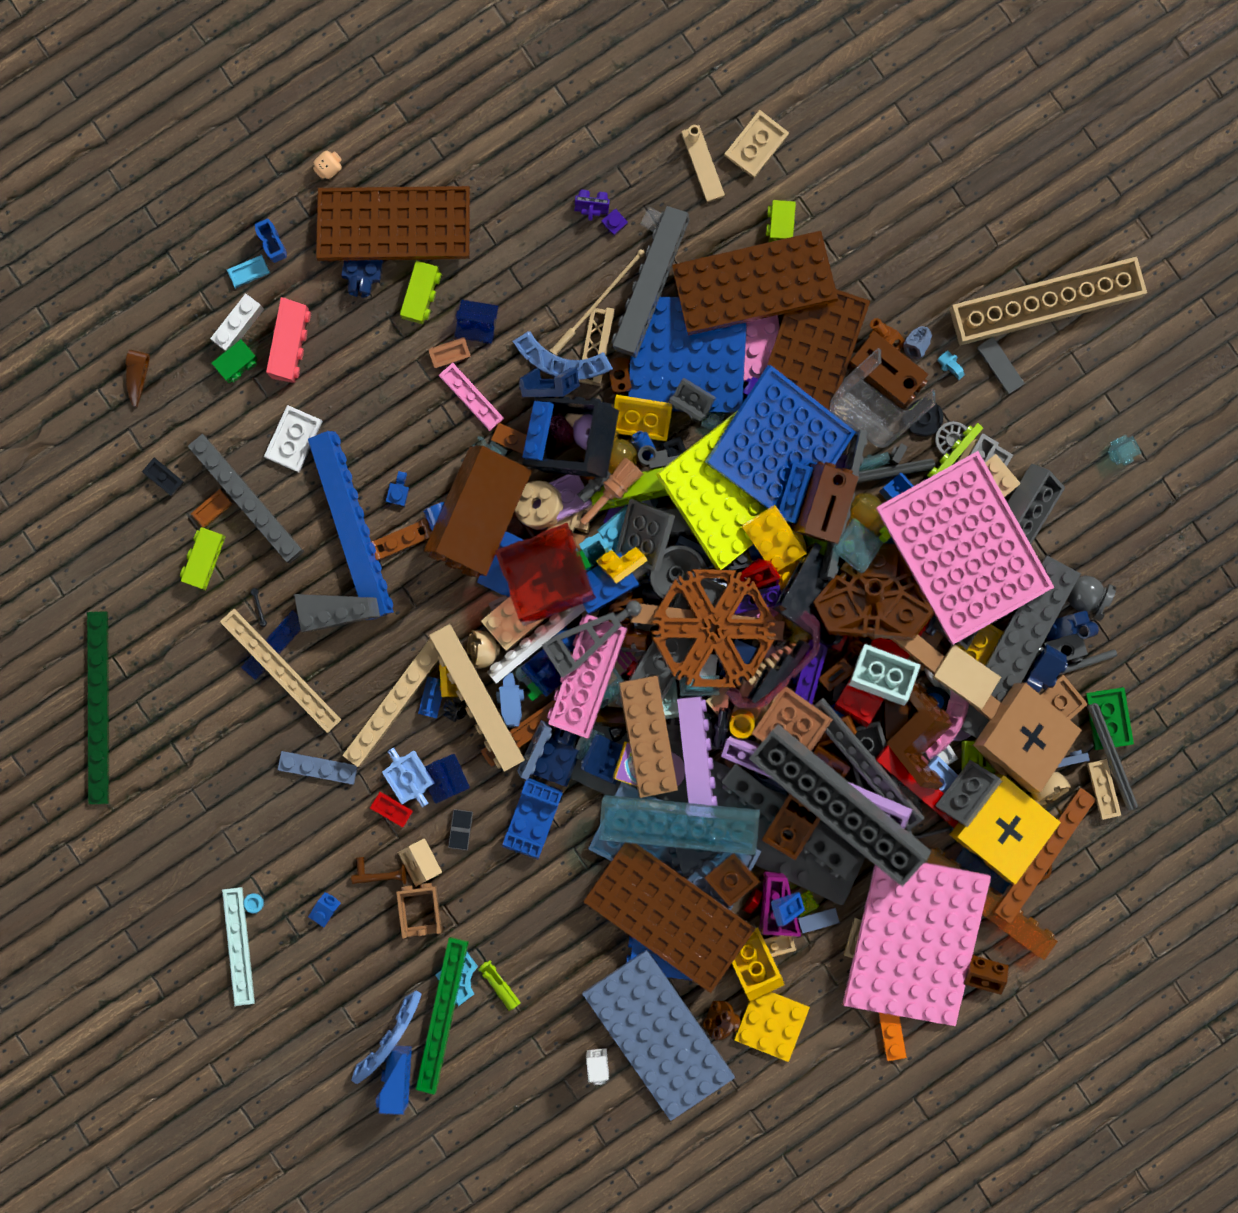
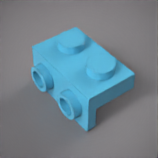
(595, 547)

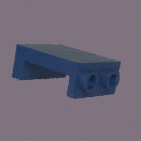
(533, 386)

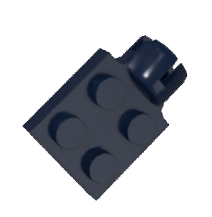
(362, 275)
(558, 758)

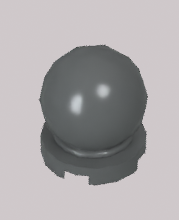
(1091, 596)

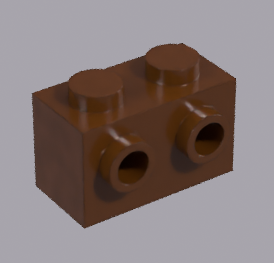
(987, 975)

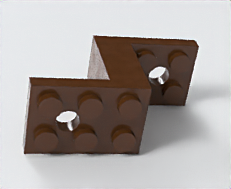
(920, 735)
(797, 816)

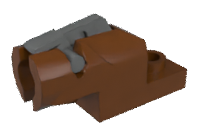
(635, 639)

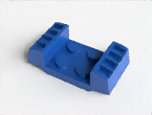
(532, 818)

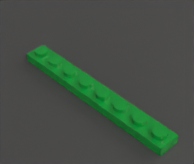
(442, 1015)

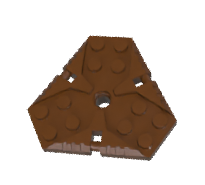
(894, 610)

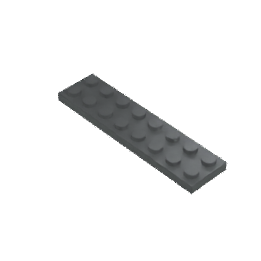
(652, 660)

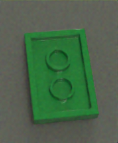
(1115, 714)

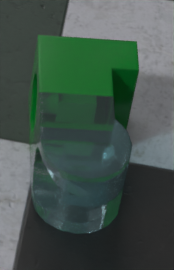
(535, 691)

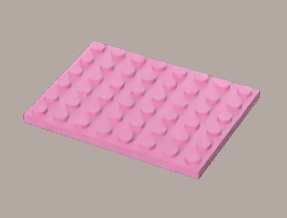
(964, 547)
(917, 943)

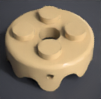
(550, 506)

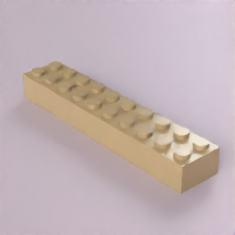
(1048, 301)

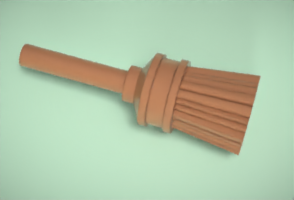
(615, 486)

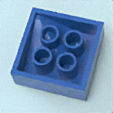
(395, 1093)

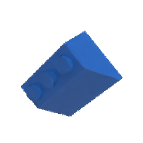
(606, 589)

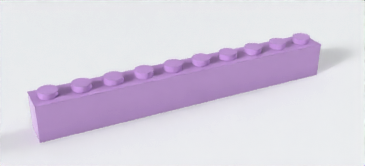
(740, 751)

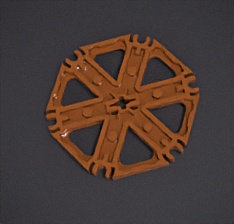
(730, 628)

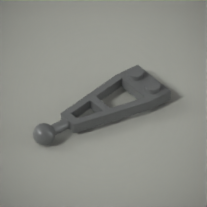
(562, 657)

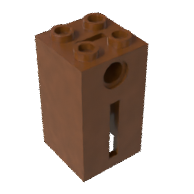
(892, 372)
(826, 502)

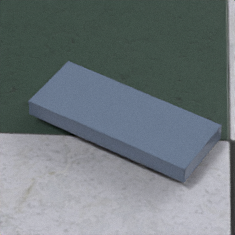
(818, 920)

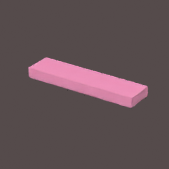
(471, 397)

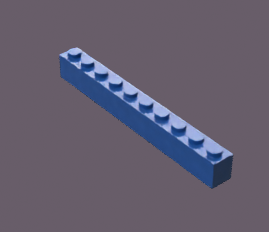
(349, 520)

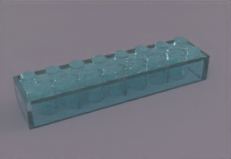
(679, 824)

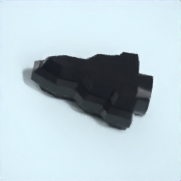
(691, 859)

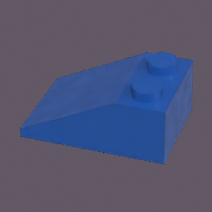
(495, 579)

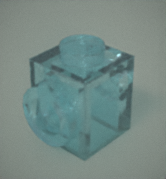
(1123, 450)

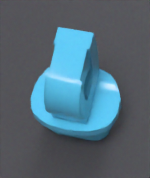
(949, 362)

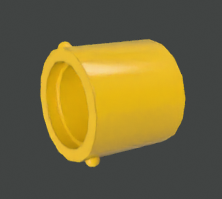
(742, 723)

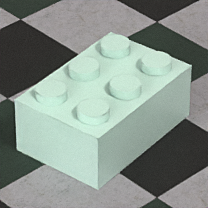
(884, 675)

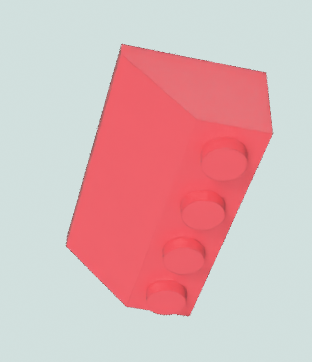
(288, 340)

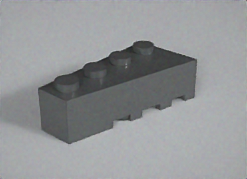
(326, 611)

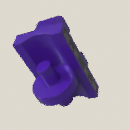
(592, 206)

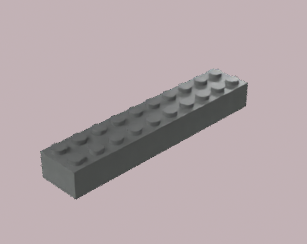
(1031, 507)
(840, 805)

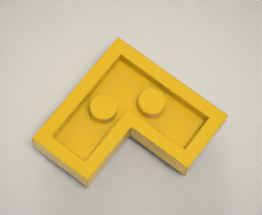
(619, 568)

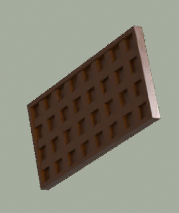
(393, 223)
(754, 283)
(818, 345)
(669, 915)

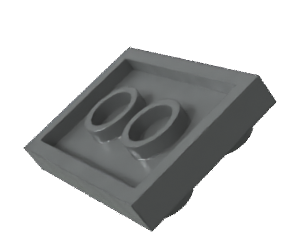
(968, 793)

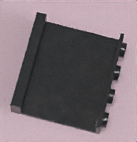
(801, 592)

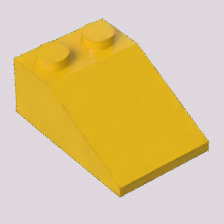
(757, 968)

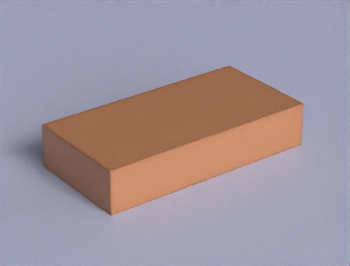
(449, 352)

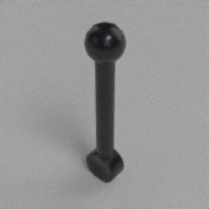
(255, 592)

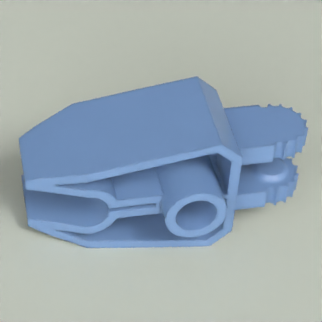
(510, 699)

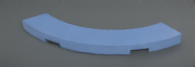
(556, 365)
(389, 1041)

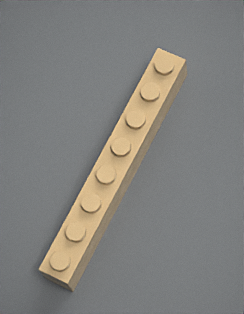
(476, 696)
(392, 705)

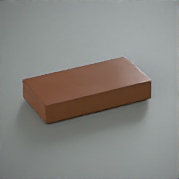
(211, 508)

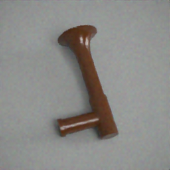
(365, 878)

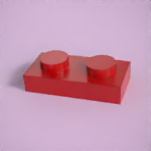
(391, 809)

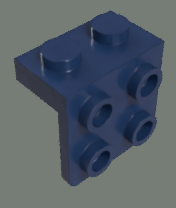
(602, 758)

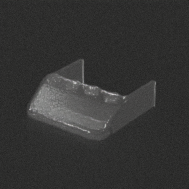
(869, 410)

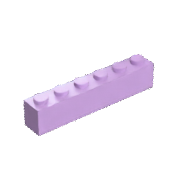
(695, 750)

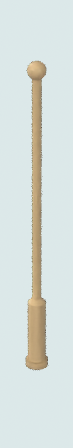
(571, 332)

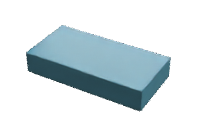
(248, 271)

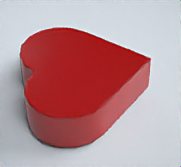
(753, 901)

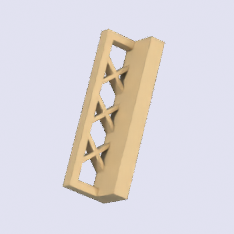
(605, 335)

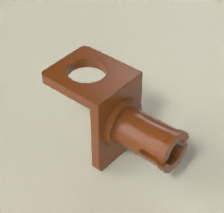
(886, 332)

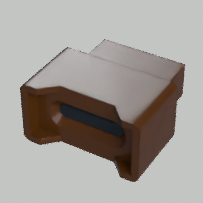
(835, 675)

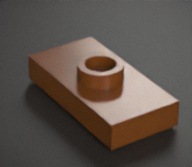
(509, 438)

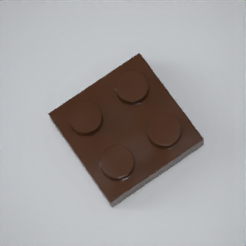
(731, 879)

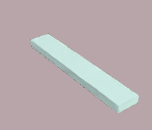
(238, 946)

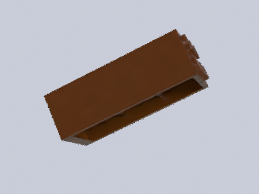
(477, 511)

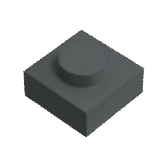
(897, 453)

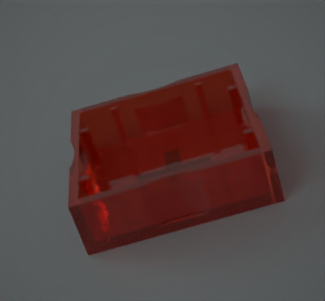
(545, 574)

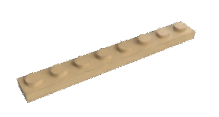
(280, 670)

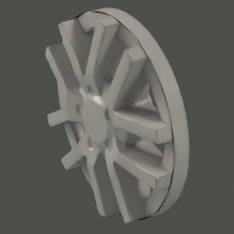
(951, 436)

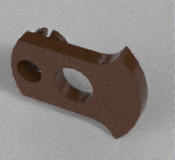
(620, 365)

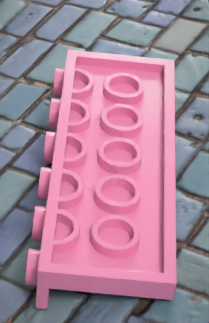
(584, 688)

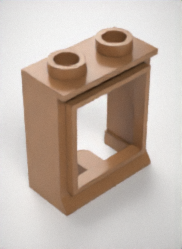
(406, 891)

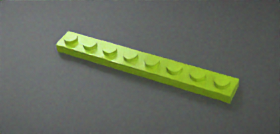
(946, 461)

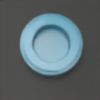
(253, 903)

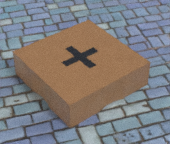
(1027, 737)

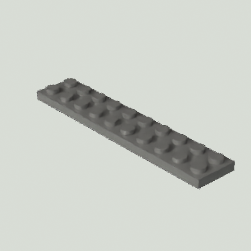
(1024, 638)

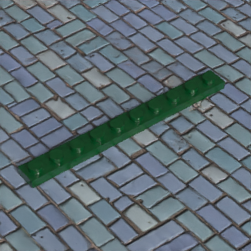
(98, 708)

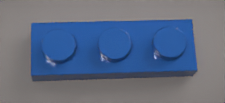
(538, 430)
(795, 492)

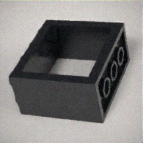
(599, 441)

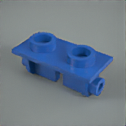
(431, 698)

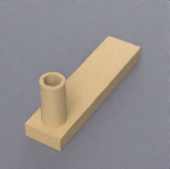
(702, 163)

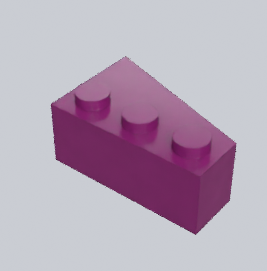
(774, 887)

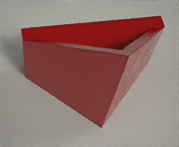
(762, 573)

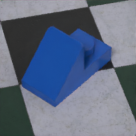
(787, 908)

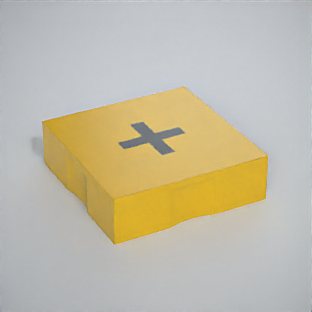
(1007, 831)

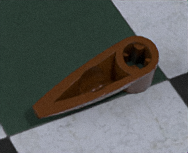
(136, 372)

